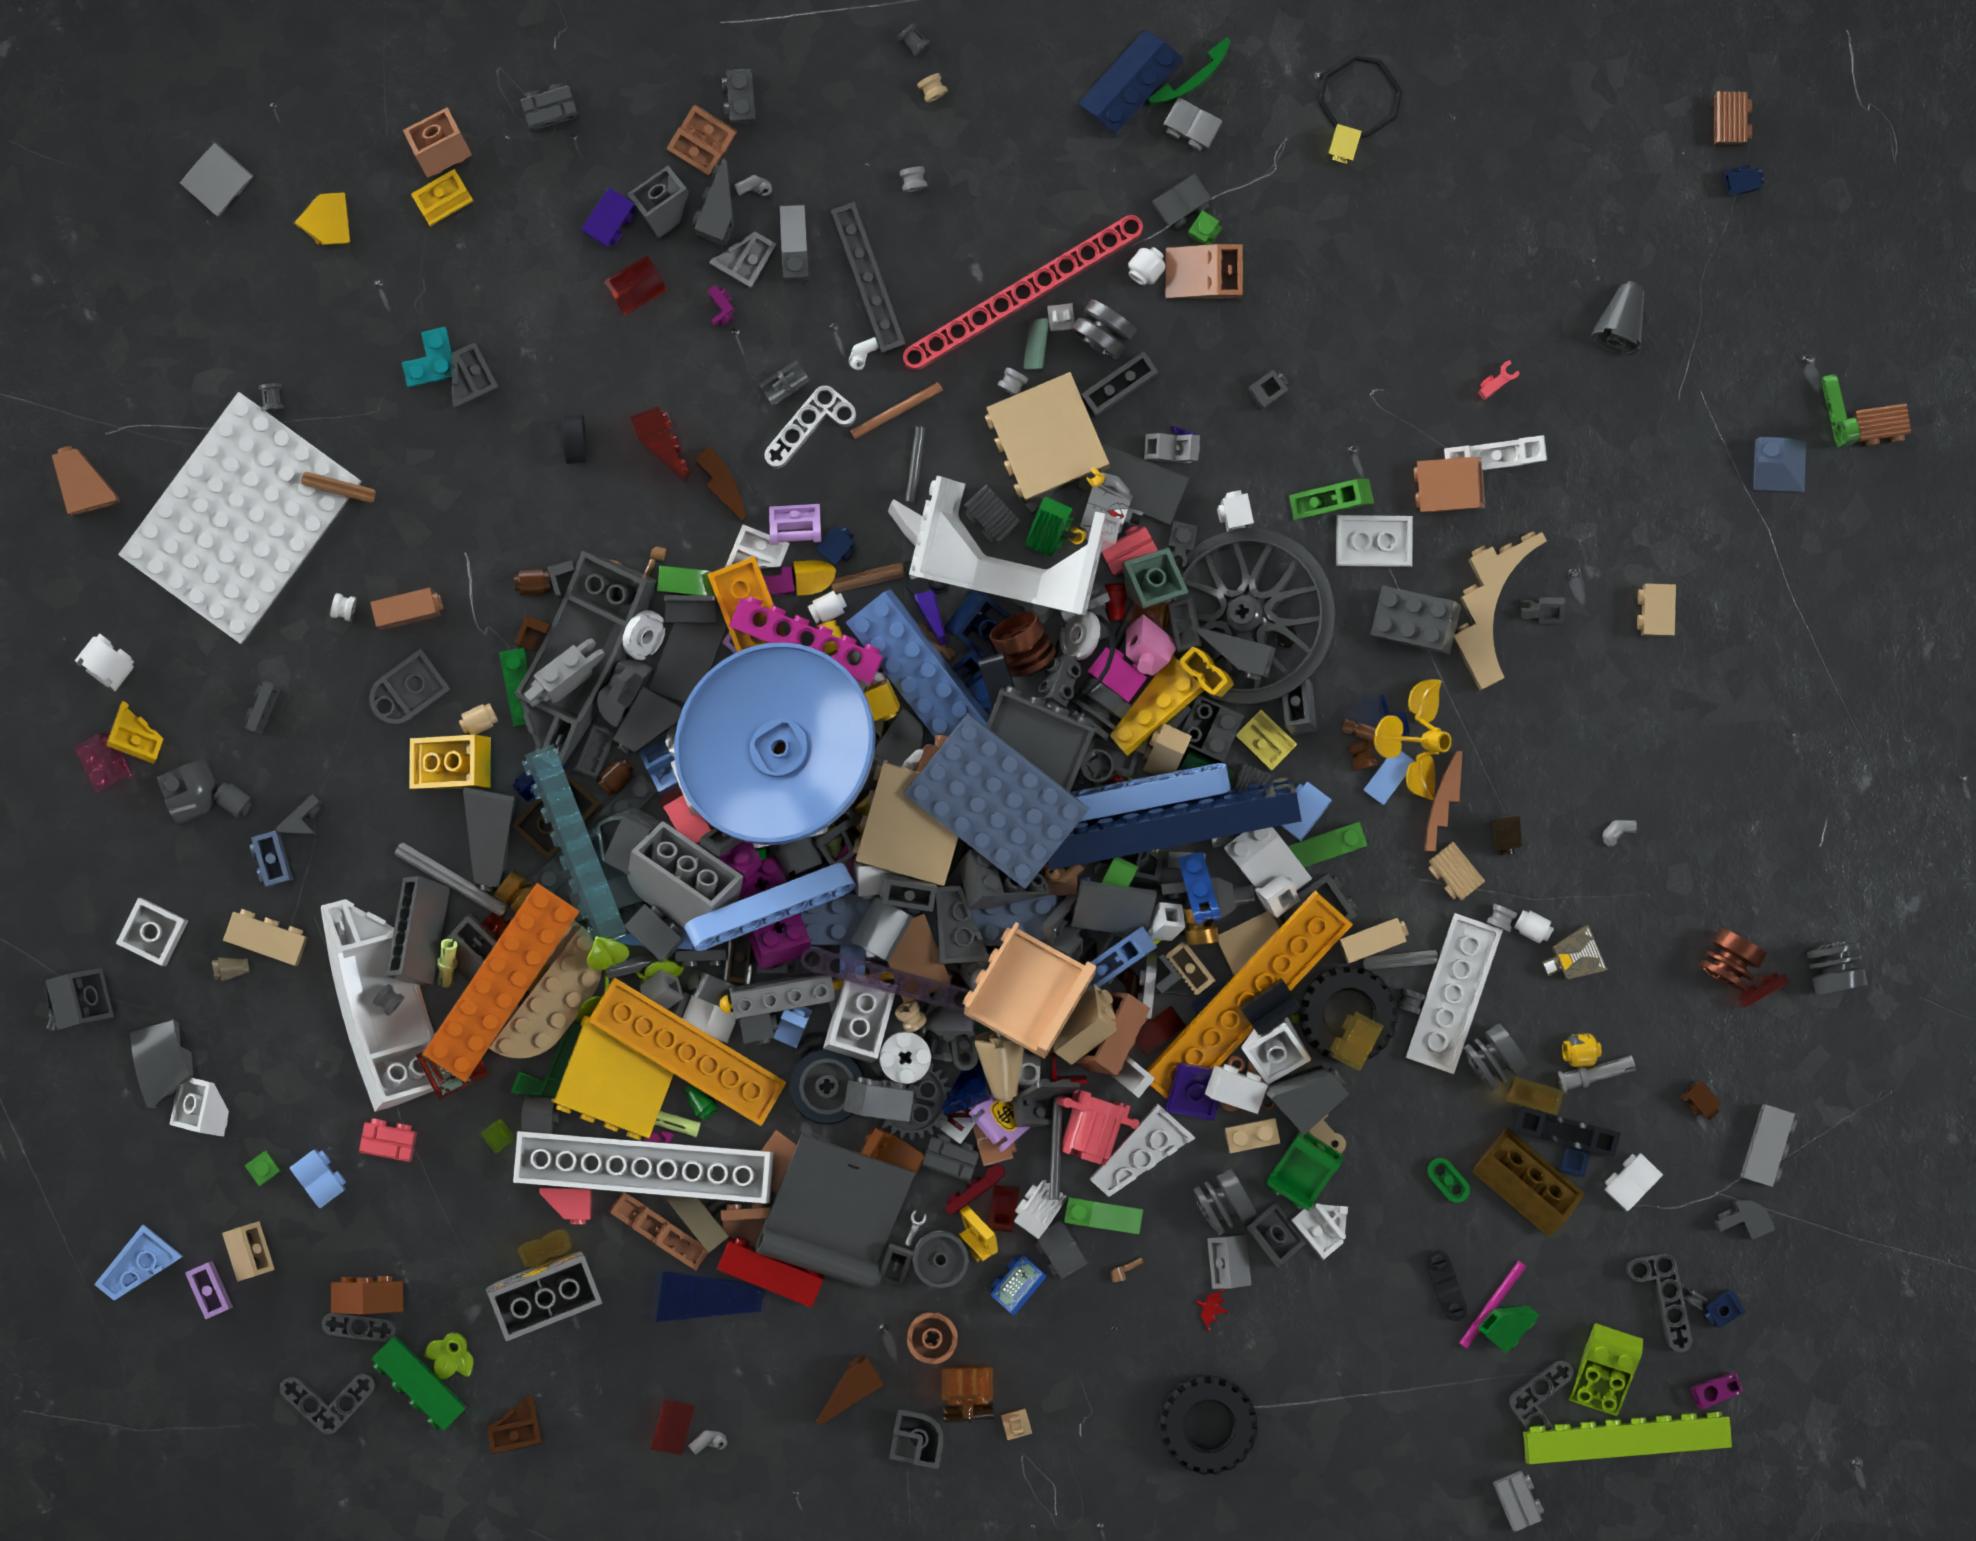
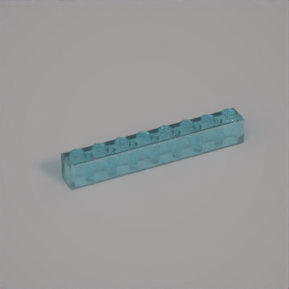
(575, 843)

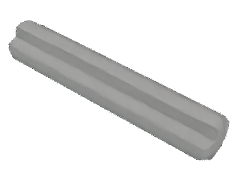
(1400, 960)

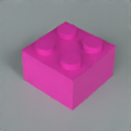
(1121, 677)

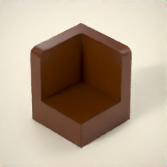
(532, 633)

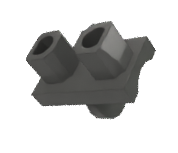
(784, 382)

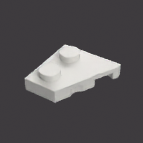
(756, 543)

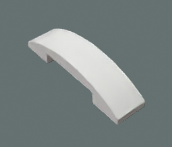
(1504, 454)

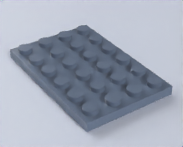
(996, 800)

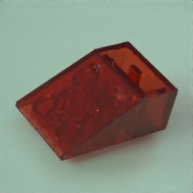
(655, 437)

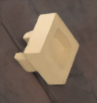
(1016, 1424)

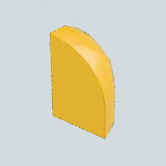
(813, 576)

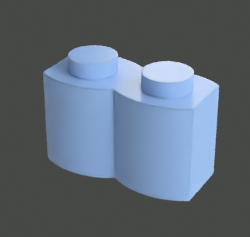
(318, 1178)

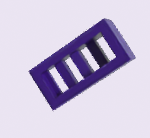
(929, 609)

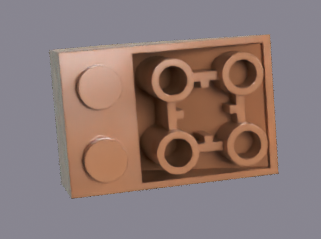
(1204, 272)

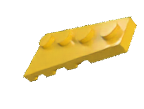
(1159, 702)

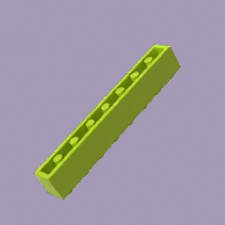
(1627, 1439)

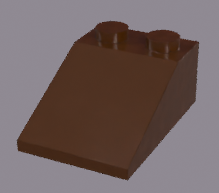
(857, 1382)

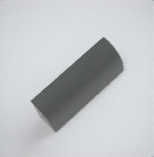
(418, 931)

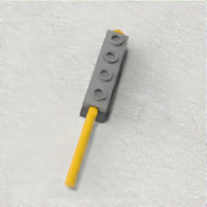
(783, 994)

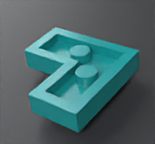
(436, 364)

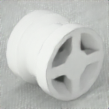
(343, 607)

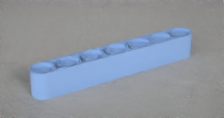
(1154, 791)
(769, 906)

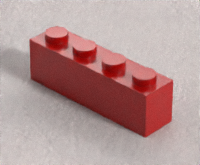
(771, 1274)

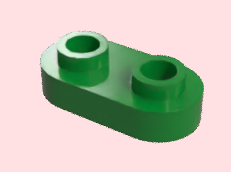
(1448, 1180)

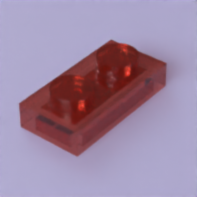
(1772, 983)

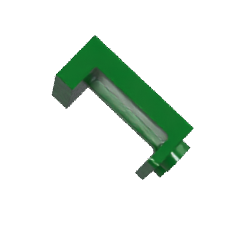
(1304, 1170)

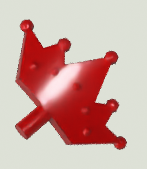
(1212, 1308)

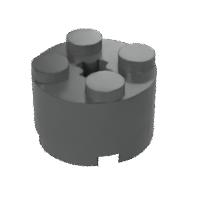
(800, 858)

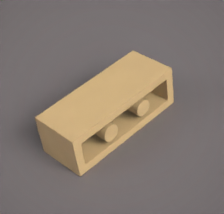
(266, 937)

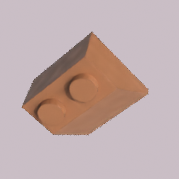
(437, 142)

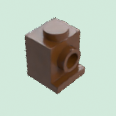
(1701, 1100)

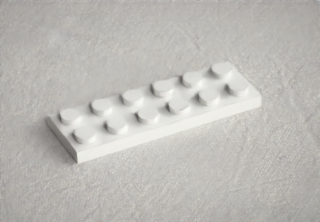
(1453, 993)

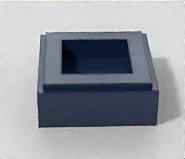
(1574, 1161)

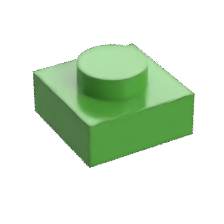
(262, 1168)

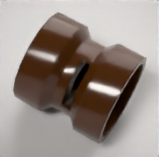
(1362, 755)

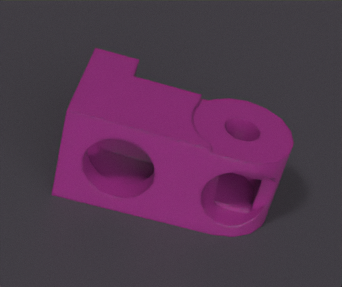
(781, 584)
(1716, 1390)

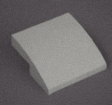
(216, 179)

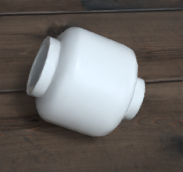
(1146, 266)

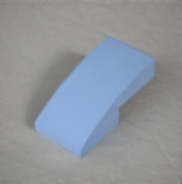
(1388, 777)

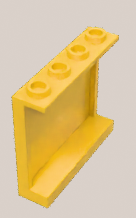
(612, 1084)

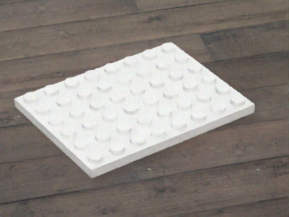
(237, 519)

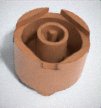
(946, 1341)

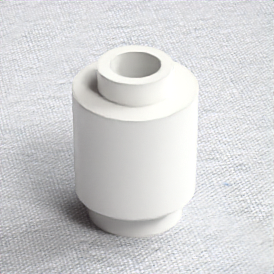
(827, 607)
(1534, 926)

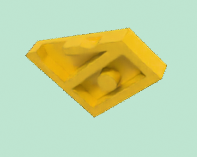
(134, 736)

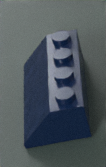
(1131, 82)

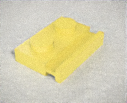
(1266, 740)

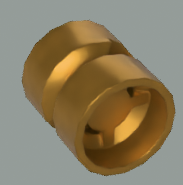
(514, 890)
(1201, 933)

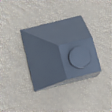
(1779, 464)

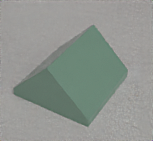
(1153, 579)

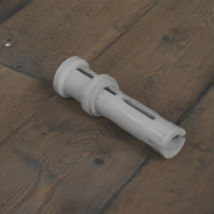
(1584, 1076)

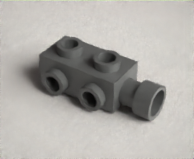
(1059, 678)

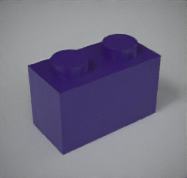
(609, 218)

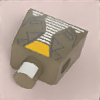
(1575, 955)

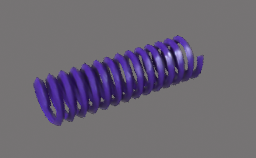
(1181, 432)

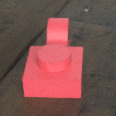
(1491, 385)

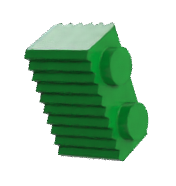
(1048, 527)

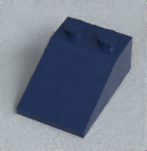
(975, 621)

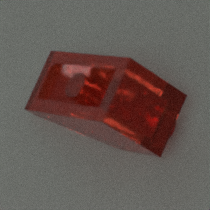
(1159, 1030)

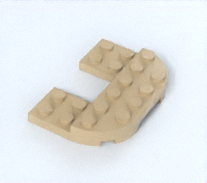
(553, 1000)

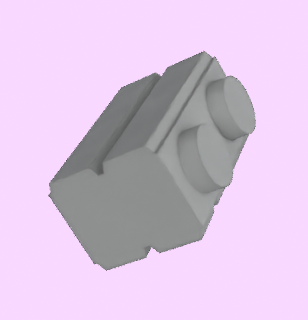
(1518, 1501)

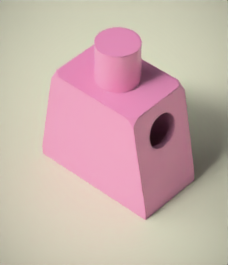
(1148, 645)

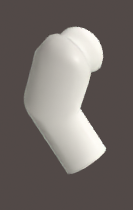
(860, 351)

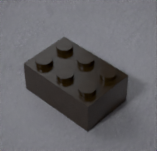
(537, 832)

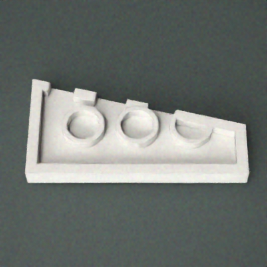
(1151, 1142)

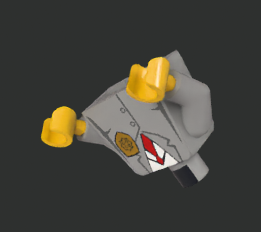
(1109, 497)

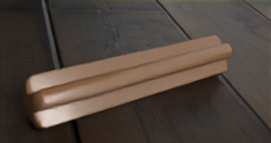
(338, 487)
(868, 577)

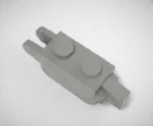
(564, 673)

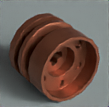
(1023, 643)
(1733, 959)

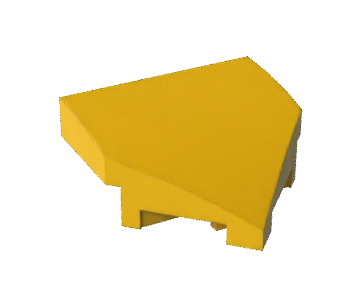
(326, 219)
(977, 1235)

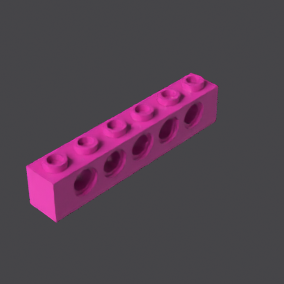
(744, 621)

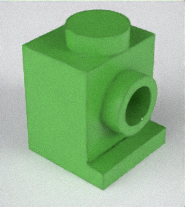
(1204, 229)

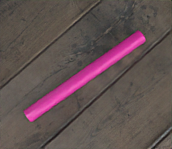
(1493, 1303)

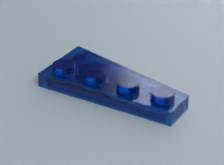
(698, 1296)

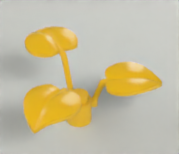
(1388, 737)

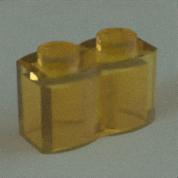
(551, 1245)

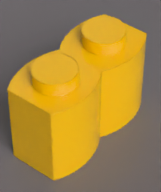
(1204, 668)

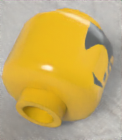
(1581, 1050)

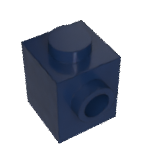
(837, 545)

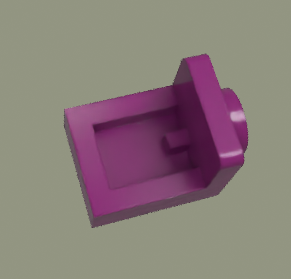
(722, 300)

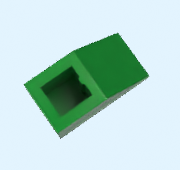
(1507, 1325)

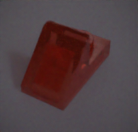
(1003, 1208)

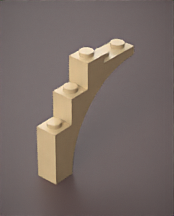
(1492, 571)

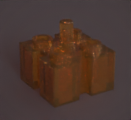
(967, 1386)

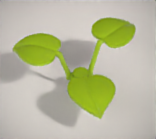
(609, 953)

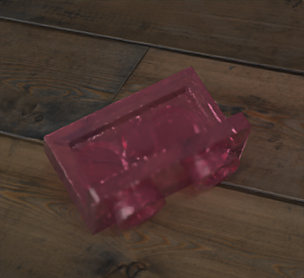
(102, 763)

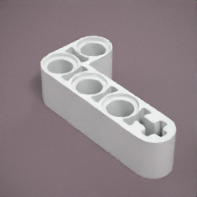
(805, 430)

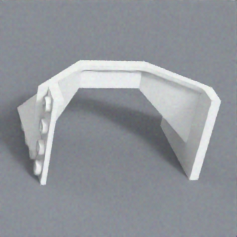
(952, 556)

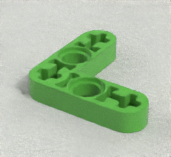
(1845, 430)

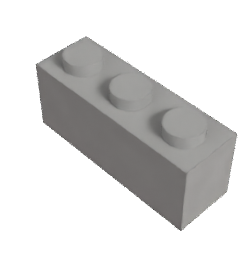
(1768, 1145)

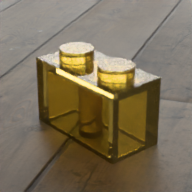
(1356, 1040)
(1534, 1095)

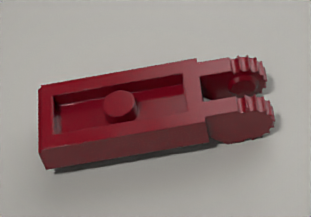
(976, 1188)

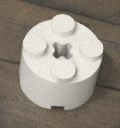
(104, 662)
(890, 1058)

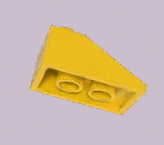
(450, 762)

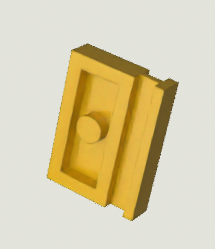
(442, 197)

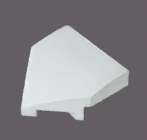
(1322, 1227)

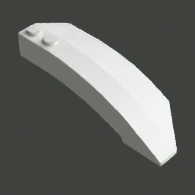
(381, 1043)

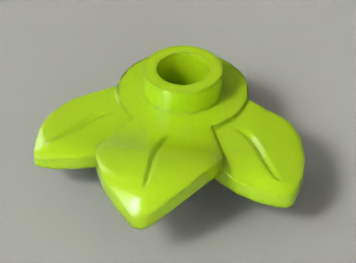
(450, 1360)

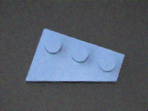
(137, 1262)

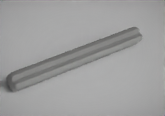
(451, 879)

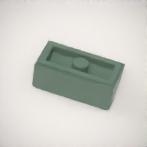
(1036, 344)

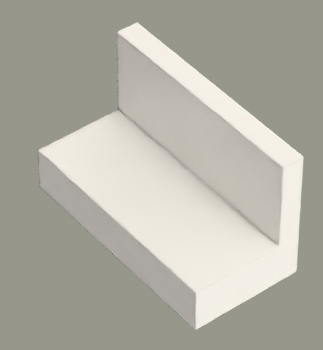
(1134, 1077)

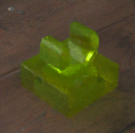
(498, 1136)

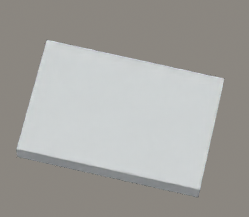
(1374, 541)

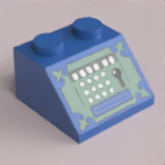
(1017, 1284)

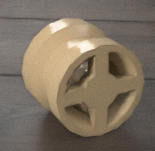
(932, 87)
(911, 1017)

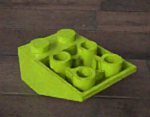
(1606, 1369)

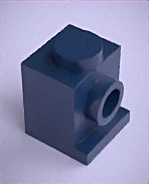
(1743, 180)
(1726, 1299)

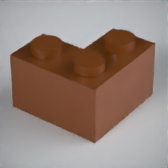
(366, 1295)

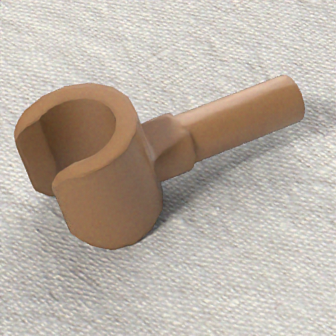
(658, 554)
(1118, 1273)

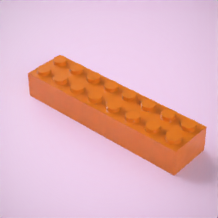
(500, 982)

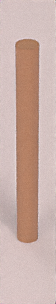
(896, 410)

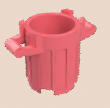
(1093, 1126)

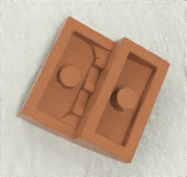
(702, 140)

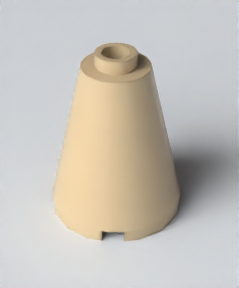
(1001, 1064)

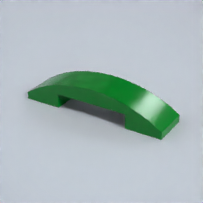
(1168, 95)

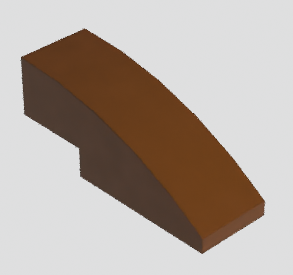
(722, 482)

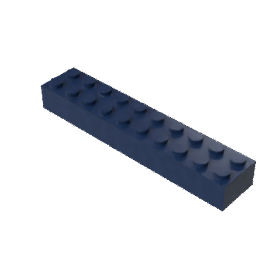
(1180, 823)

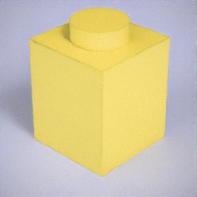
(1344, 143)

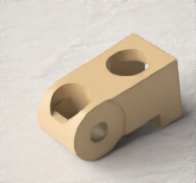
(1328, 1136)

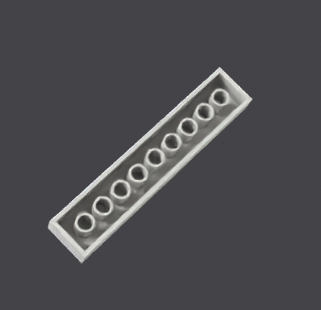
(643, 1167)

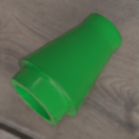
(701, 1103)

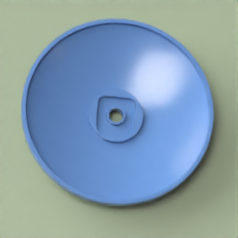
(739, 718)

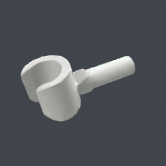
(914, 1228)

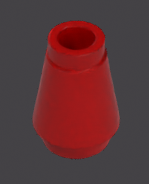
(1116, 606)

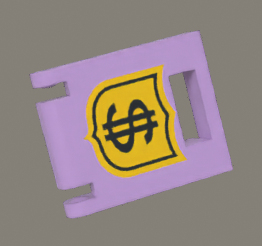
(998, 1121)

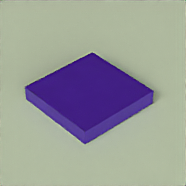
(1188, 1092)

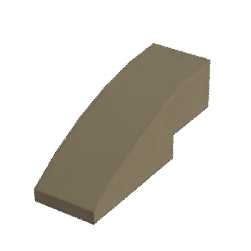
(698, 1220)

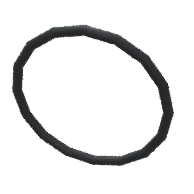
(1109, 659)

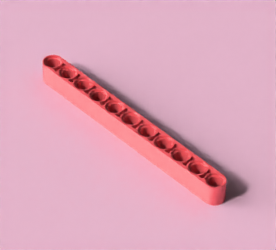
(1029, 282)

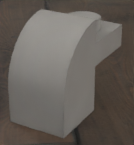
(1172, 448)

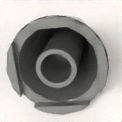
(1622, 321)

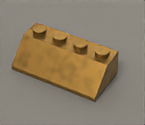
(1528, 1182)

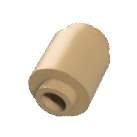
(478, 719)

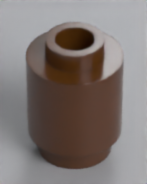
(532, 582)
(615, 776)

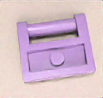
(794, 518)

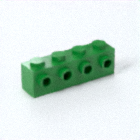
(419, 1383)

